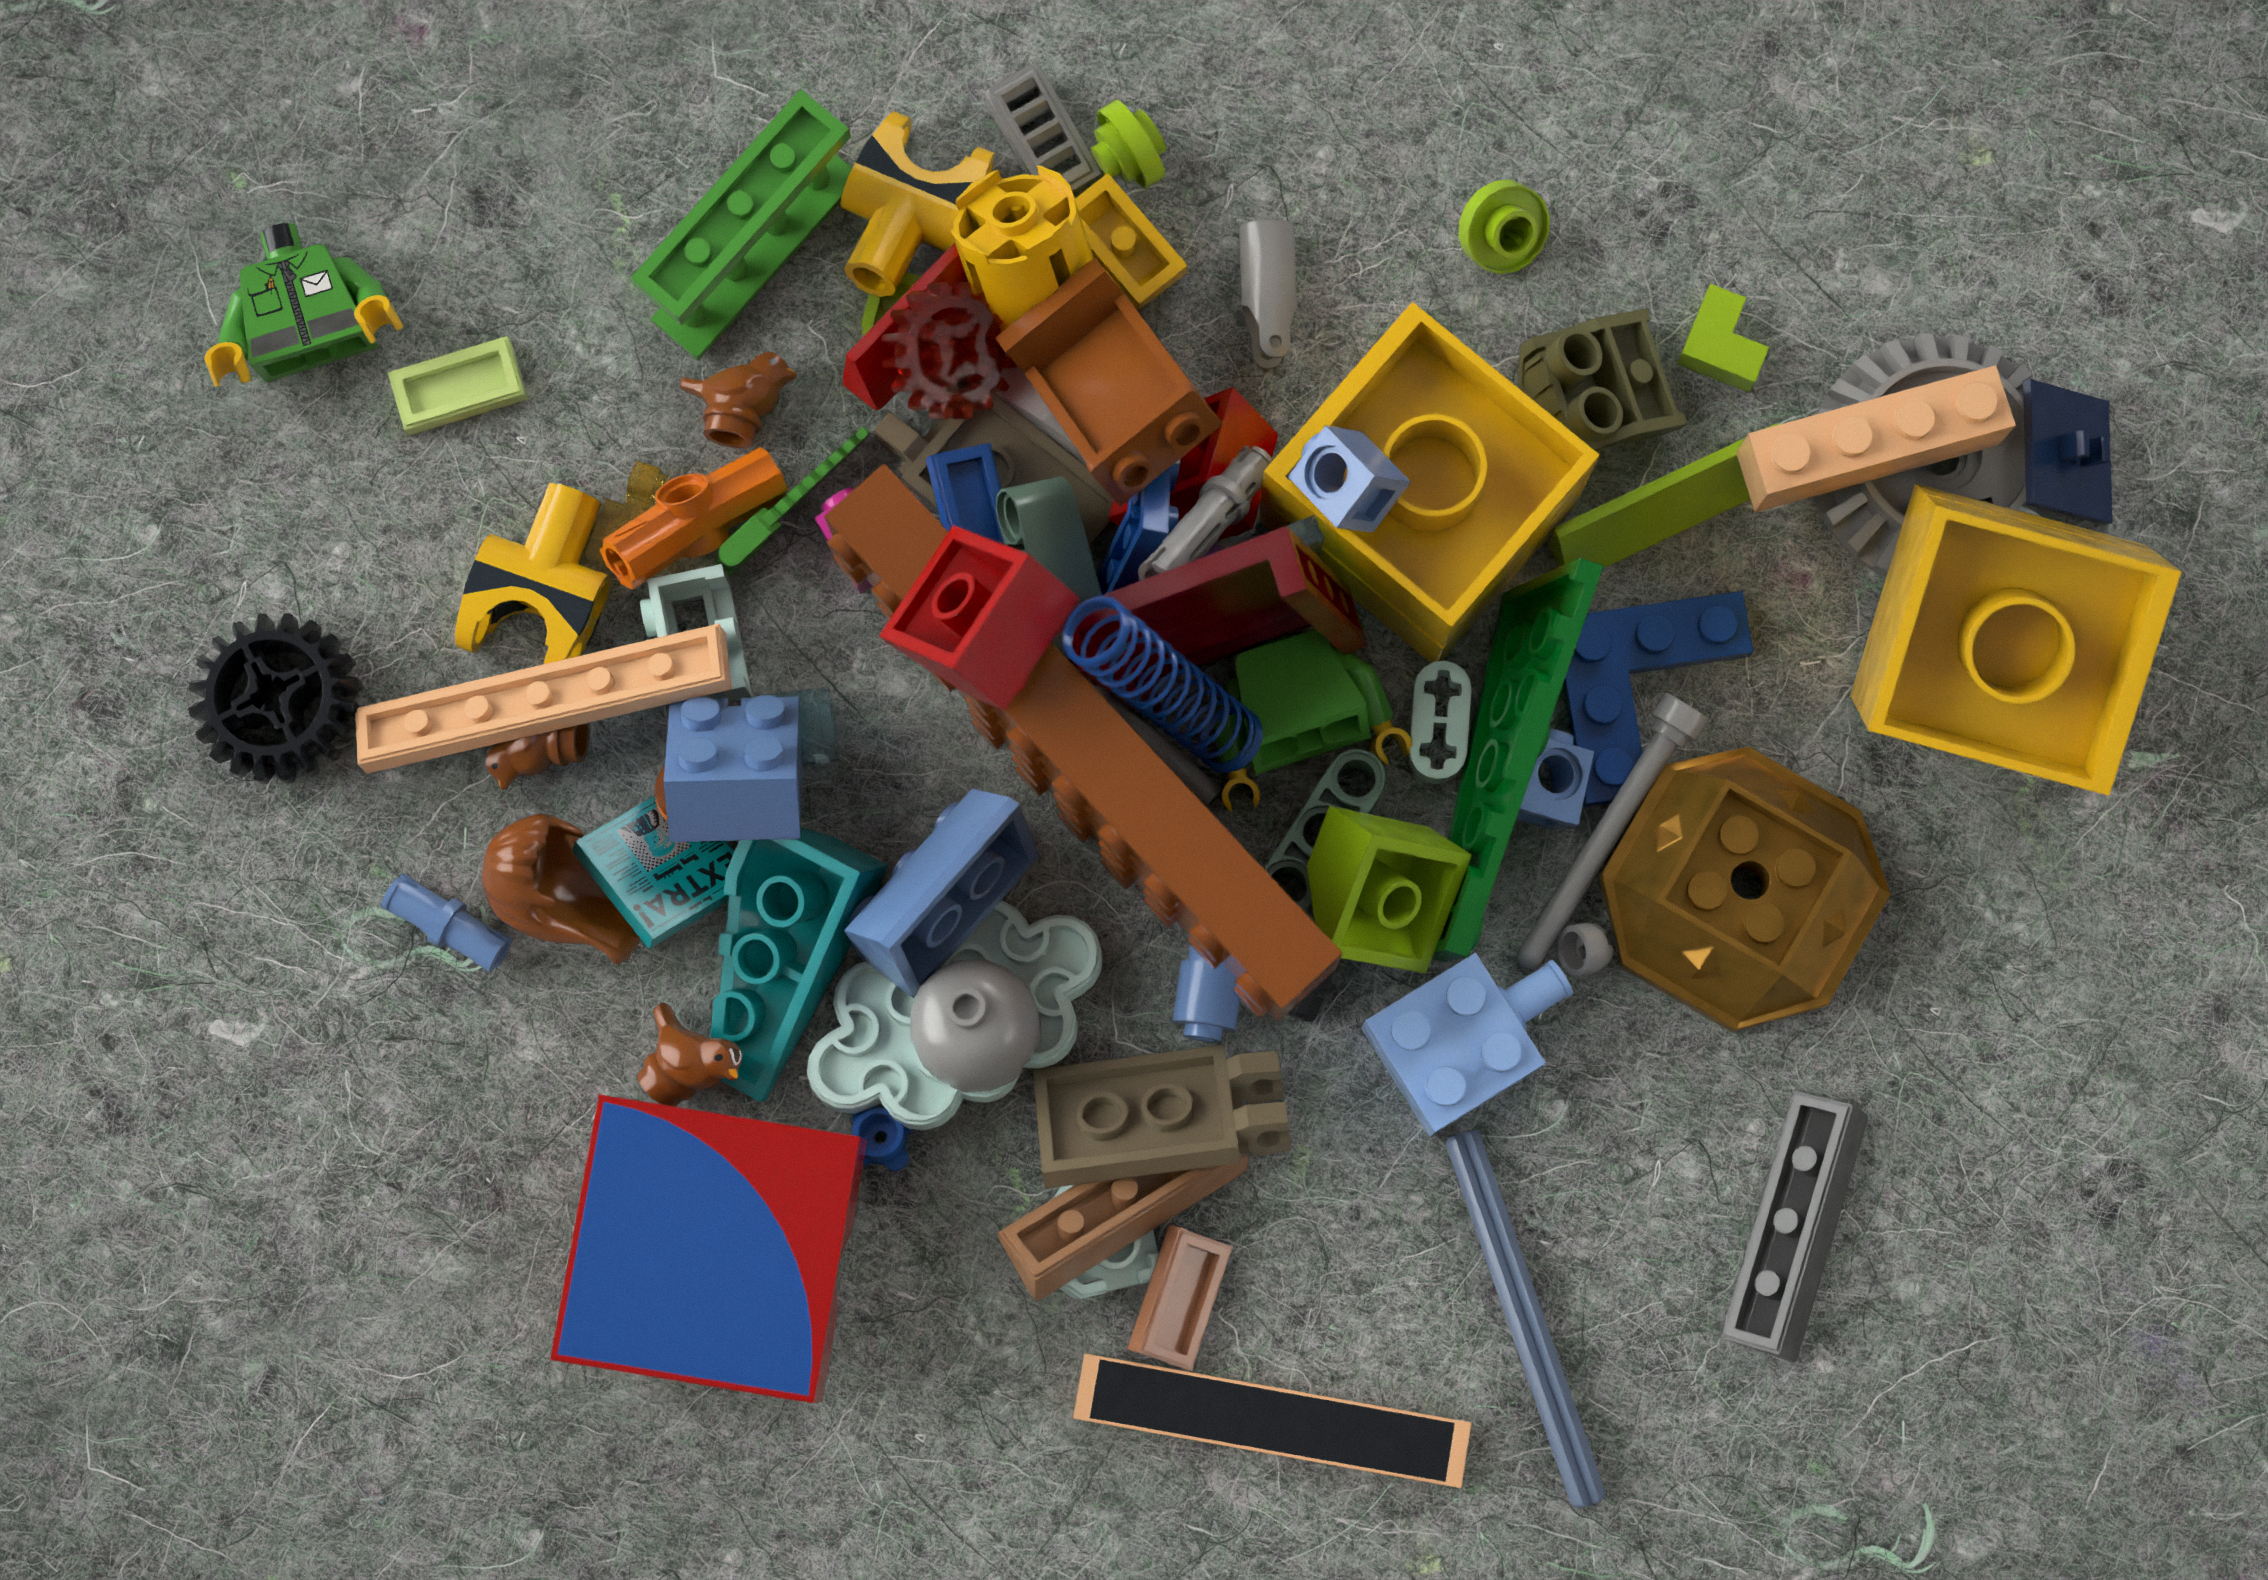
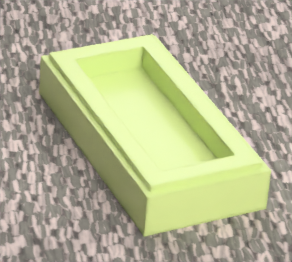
(457, 385)

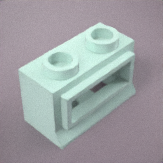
(715, 588)

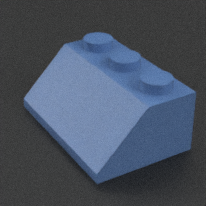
(943, 889)

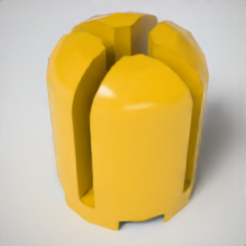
(1019, 239)

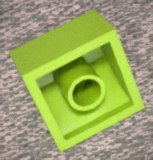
(1383, 887)

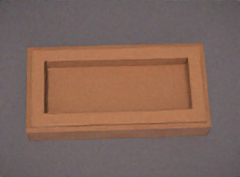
(1180, 1297)

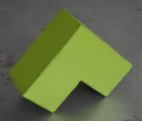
(1713, 346)

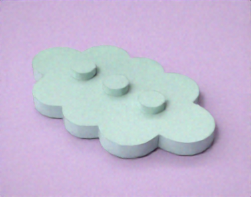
(872, 1051)

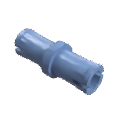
(446, 922)

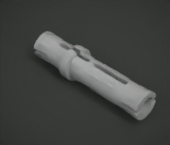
(1221, 503)

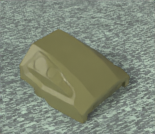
(1601, 380)

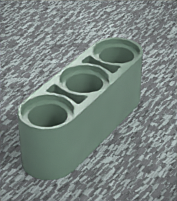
(1047, 525)
(1293, 851)

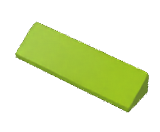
(1654, 511)

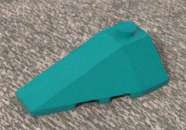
(784, 944)

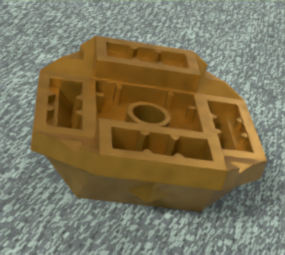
(1703, 942)

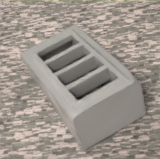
(1016, 89)

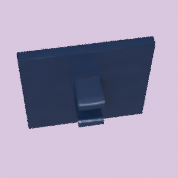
(2067, 452)

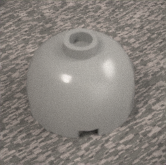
(974, 1025)

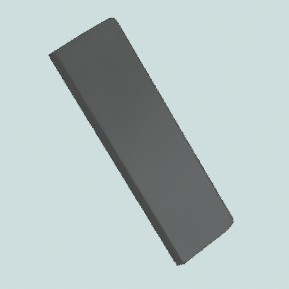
(1795, 1225)

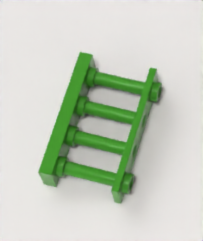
(747, 225)

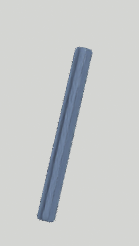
(1525, 1319)

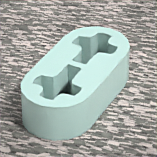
(1454, 723)

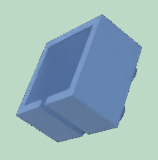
(734, 769)

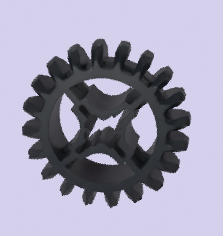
(252, 706)

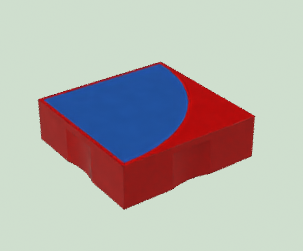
(708, 1249)

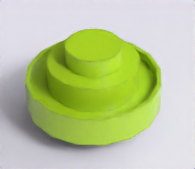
(1128, 145)
(1504, 226)

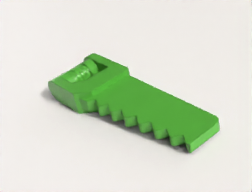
(766, 523)

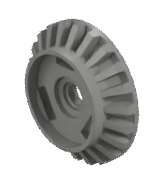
(1871, 514)

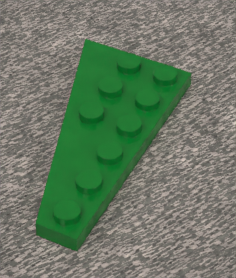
(1510, 730)

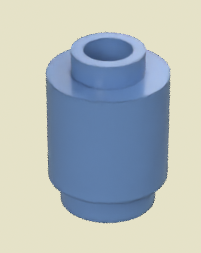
(1205, 999)

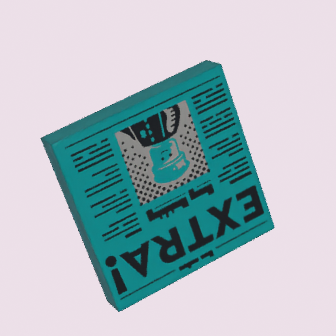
(652, 880)

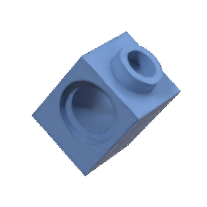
(1370, 485)
(1564, 801)

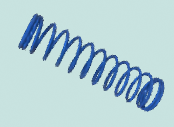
(1132, 623)

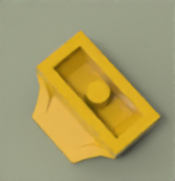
(1127, 243)

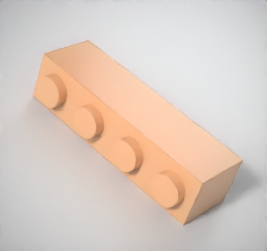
(1875, 438)

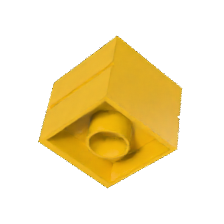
(1482, 493)
(2013, 639)

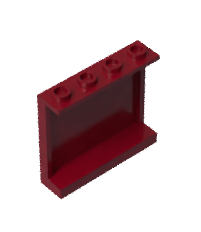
(1229, 606)

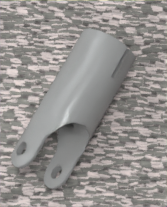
(1268, 287)

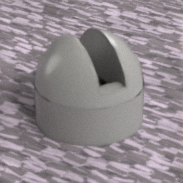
(1588, 936)

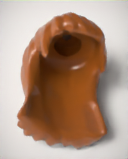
(546, 890)

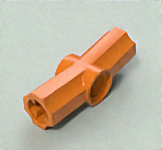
(692, 516)

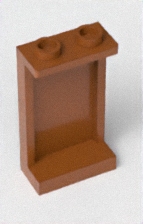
(1109, 382)

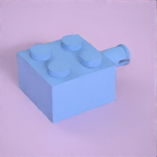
(1462, 1038)

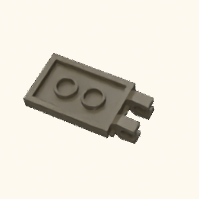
(1019, 450)
(1157, 1114)

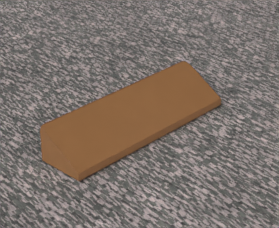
(1101, 1219)

